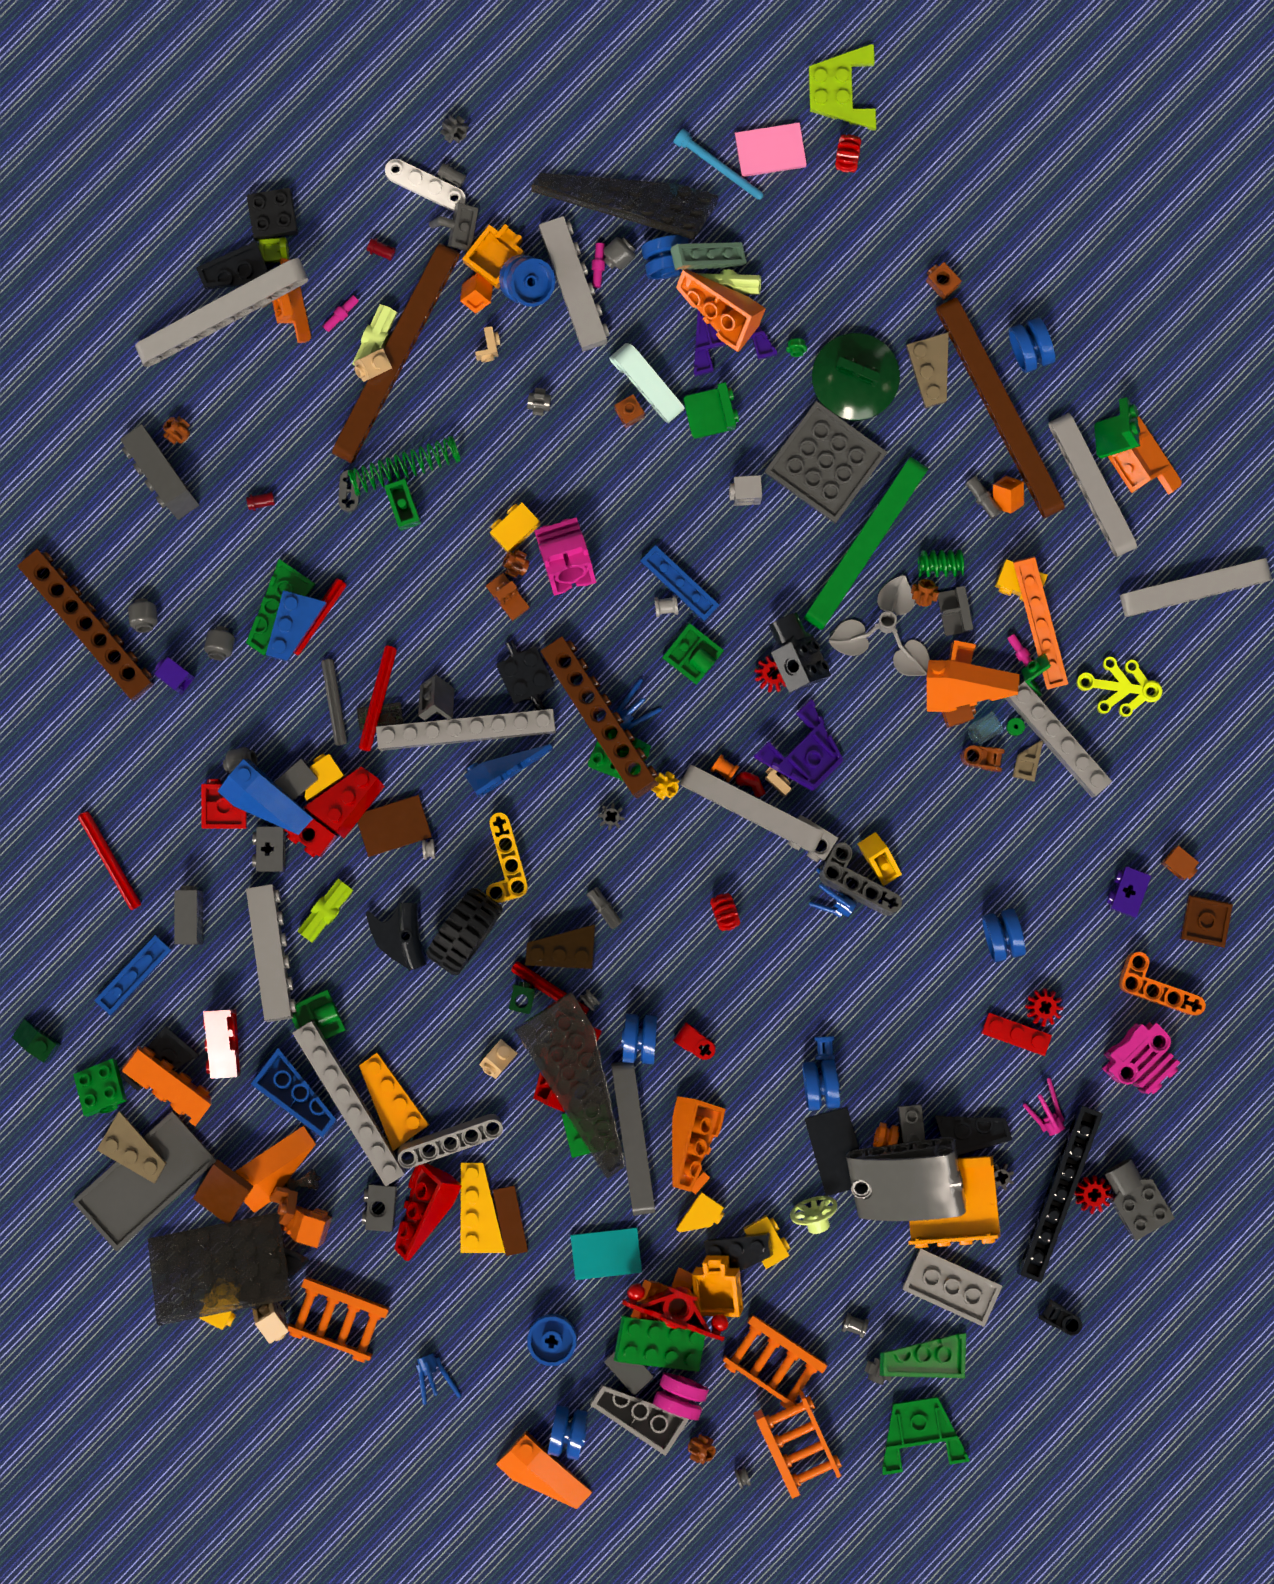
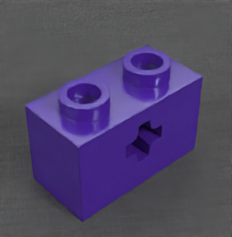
(173, 675)
(1138, 885)

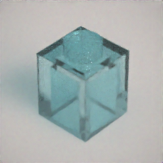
(985, 729)

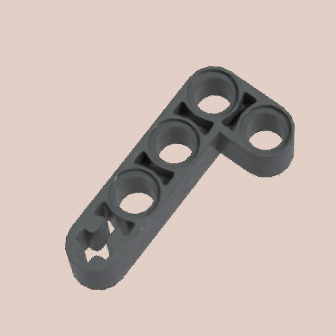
(861, 883)

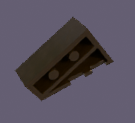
(563, 950)

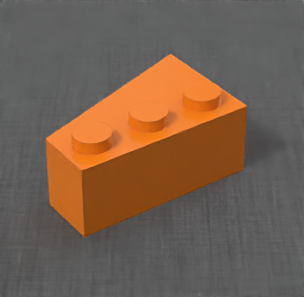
(309, 1226)

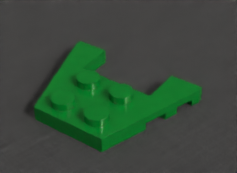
(919, 1424)

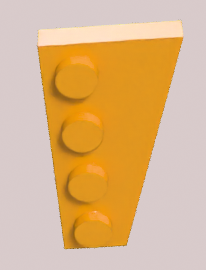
(394, 1106)

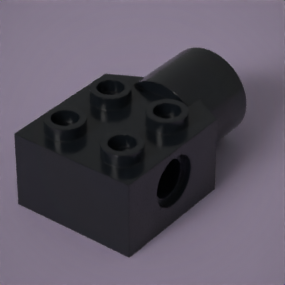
(797, 654)

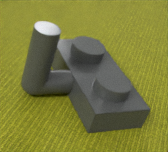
(461, 226)

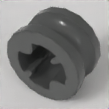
(589, 999)
(742, 1477)

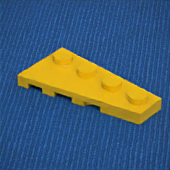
(478, 1217)

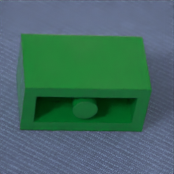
(402, 504)

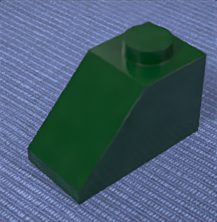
(36, 1041)

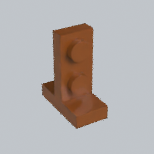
(507, 596)

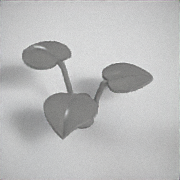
(897, 598)

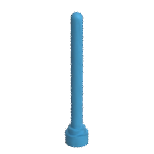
(684, 140)

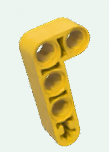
(504, 857)

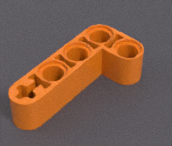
(1162, 989)

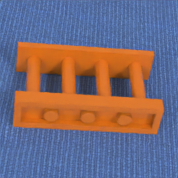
(355, 1303)
(775, 1339)
(785, 1461)

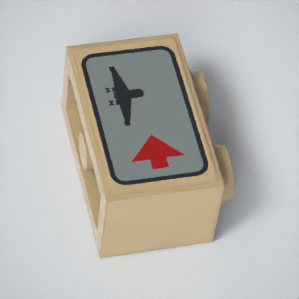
(271, 1321)

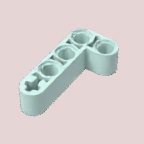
(647, 381)

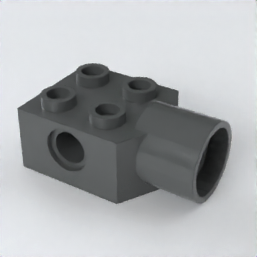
(1137, 1200)

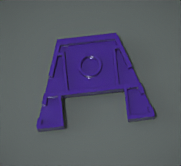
(707, 339)
(811, 759)

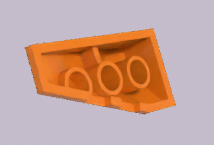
(728, 311)
(959, 684)
(693, 1130)
(275, 1167)
(533, 1467)

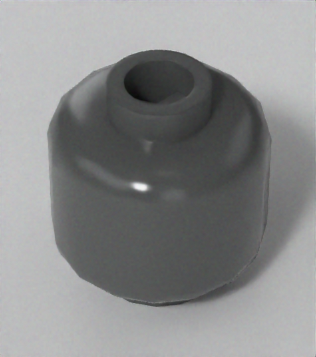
(619, 253)
(142, 615)
(219, 643)
(236, 755)

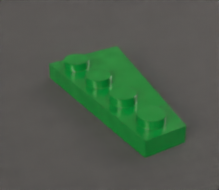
(284, 579)
(932, 1358)

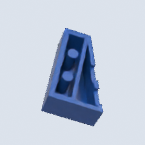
(292, 623)

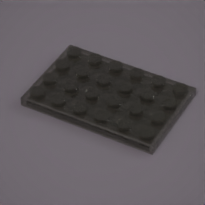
(218, 1269)

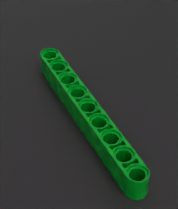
(866, 543)

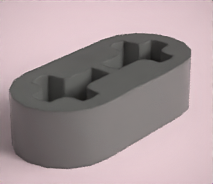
(343, 490)

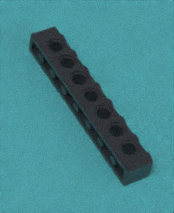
(1059, 1193)

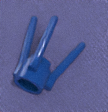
(626, 715)
(843, 903)
(428, 1366)

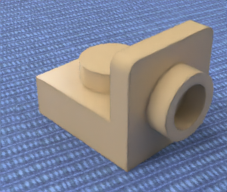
(780, 783)

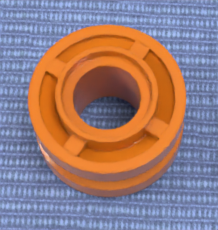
(885, 1136)

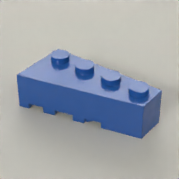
(289, 1090)

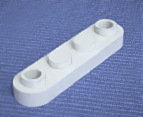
(424, 184)

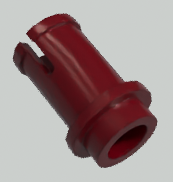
(380, 249)
(260, 501)

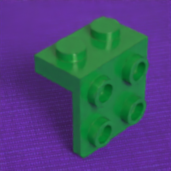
(711, 412)
(1118, 432)
(600, 761)

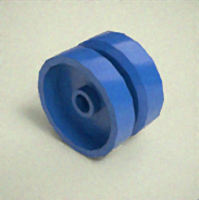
(660, 258)
(527, 280)
(1031, 345)
(1003, 935)
(641, 1039)
(824, 1084)
(552, 1353)
(568, 1432)

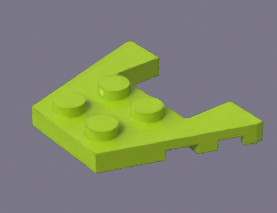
(832, 87)

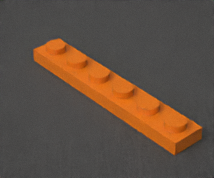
(1040, 620)

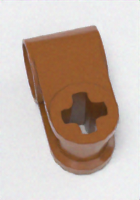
(987, 758)

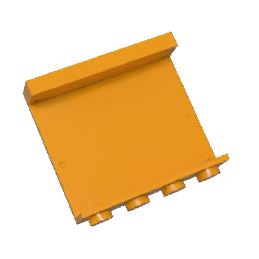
(981, 1213)

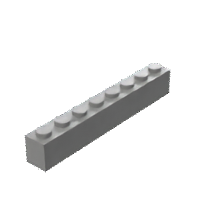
(465, 729)
(349, 1102)

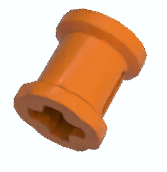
(724, 768)

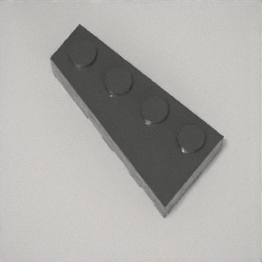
(159, 472)

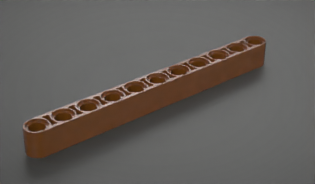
(397, 351)
(1000, 408)

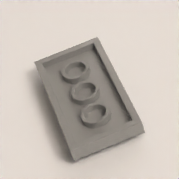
(952, 1287)

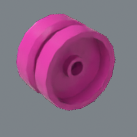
(682, 1393)

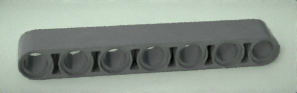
(633, 1138)

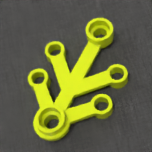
(1123, 687)

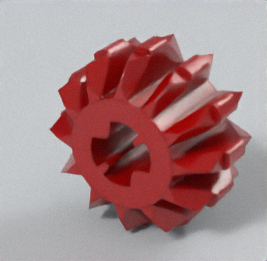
(848, 153)
(765, 671)
(725, 912)
(1051, 1010)
(1097, 1200)

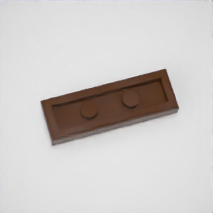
(510, 1220)

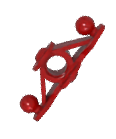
(679, 1320)

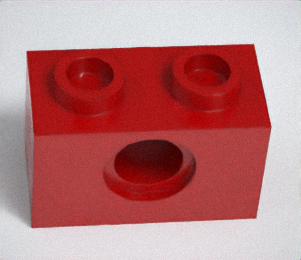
(321, 841)

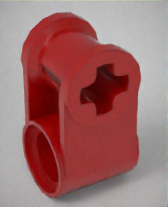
(692, 1039)

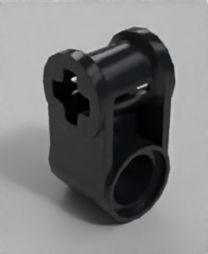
(1059, 1317)

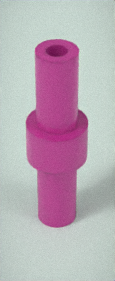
(598, 265)
(340, 313)
(1021, 653)

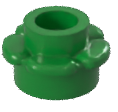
(796, 347)

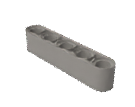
(457, 1132)

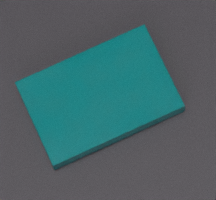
(606, 1253)

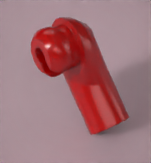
(752, 781)

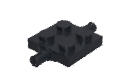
(525, 675)

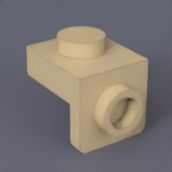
(492, 341)
(372, 365)
(498, 1059)

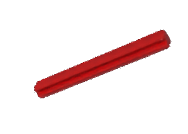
(377, 698)
(109, 860)

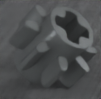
(454, 129)
(539, 401)
(617, 817)
(1006, 1179)
(873, 1369)

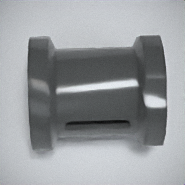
(855, 1325)

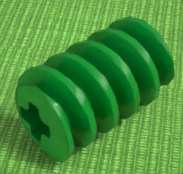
(940, 563)

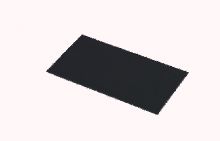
(831, 1140)

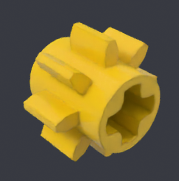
(667, 785)

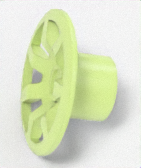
(816, 1216)

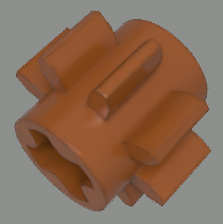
(176, 430)
(516, 563)
(925, 592)
(701, 1449)

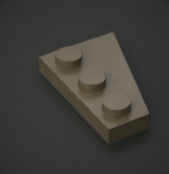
(930, 368)
(130, 1149)

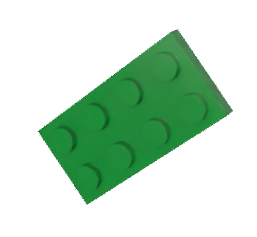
(657, 1345)

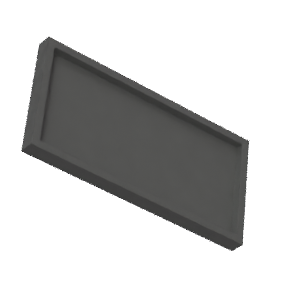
(125, 1202)

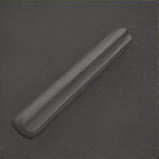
(334, 702)

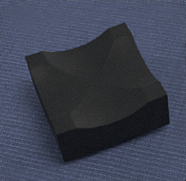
(272, 214)

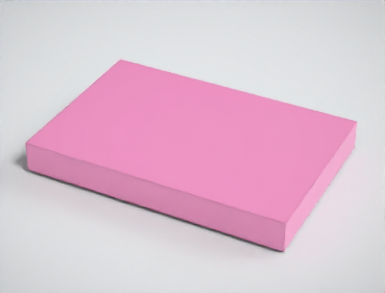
(770, 149)

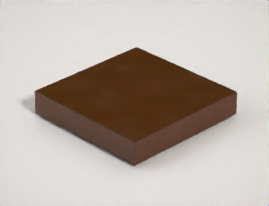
(1206, 921)

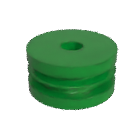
(1020, 726)

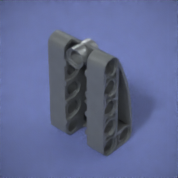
(907, 1181)

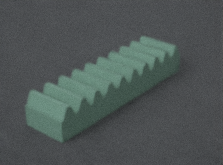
(708, 255)

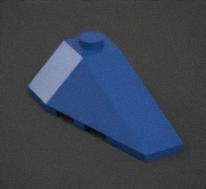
(493, 773)
(258, 795)

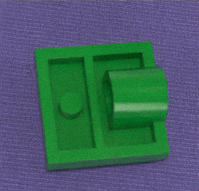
(693, 654)
(323, 1011)
(100, 1088)

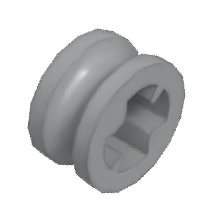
(428, 849)

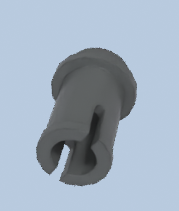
(451, 174)

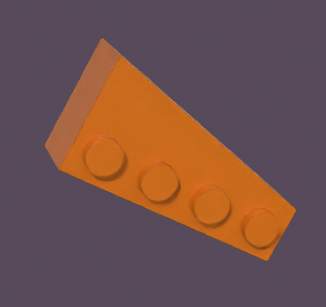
(168, 1084)

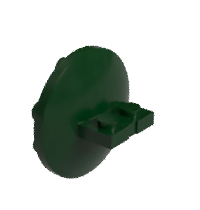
(855, 376)

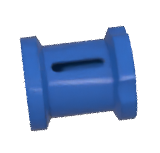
(824, 1048)

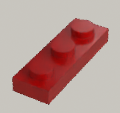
(1016, 1034)

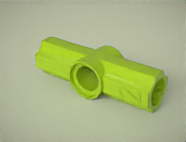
(325, 910)

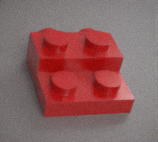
(217, 811)

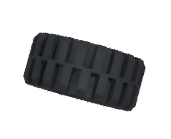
(464, 931)

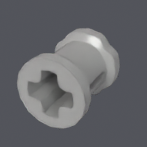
(666, 605)

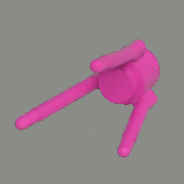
(1052, 1123)

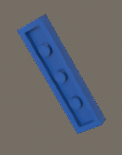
(679, 583)
(133, 975)

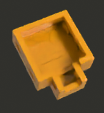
(492, 251)
(717, 1287)

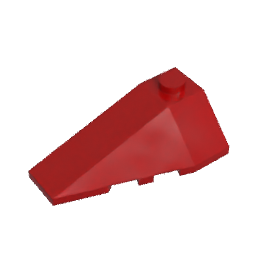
(429, 1201)

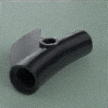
(390, 934)

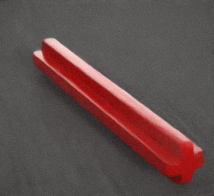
(330, 597)
(540, 983)

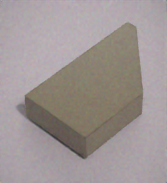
(1027, 763)

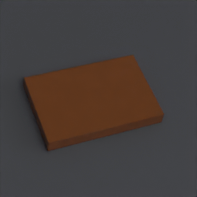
(394, 826)
(223, 1192)

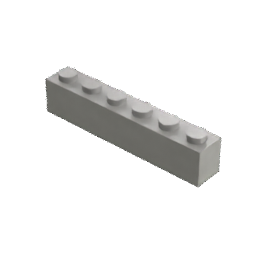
(573, 284)
(1059, 740)
(270, 953)

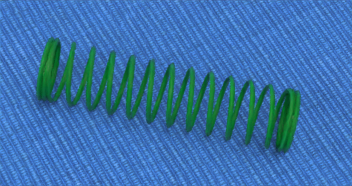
(451, 443)

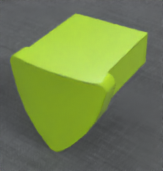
(274, 249)

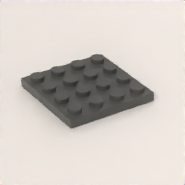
(825, 462)

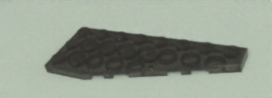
(653, 204)
(570, 1062)

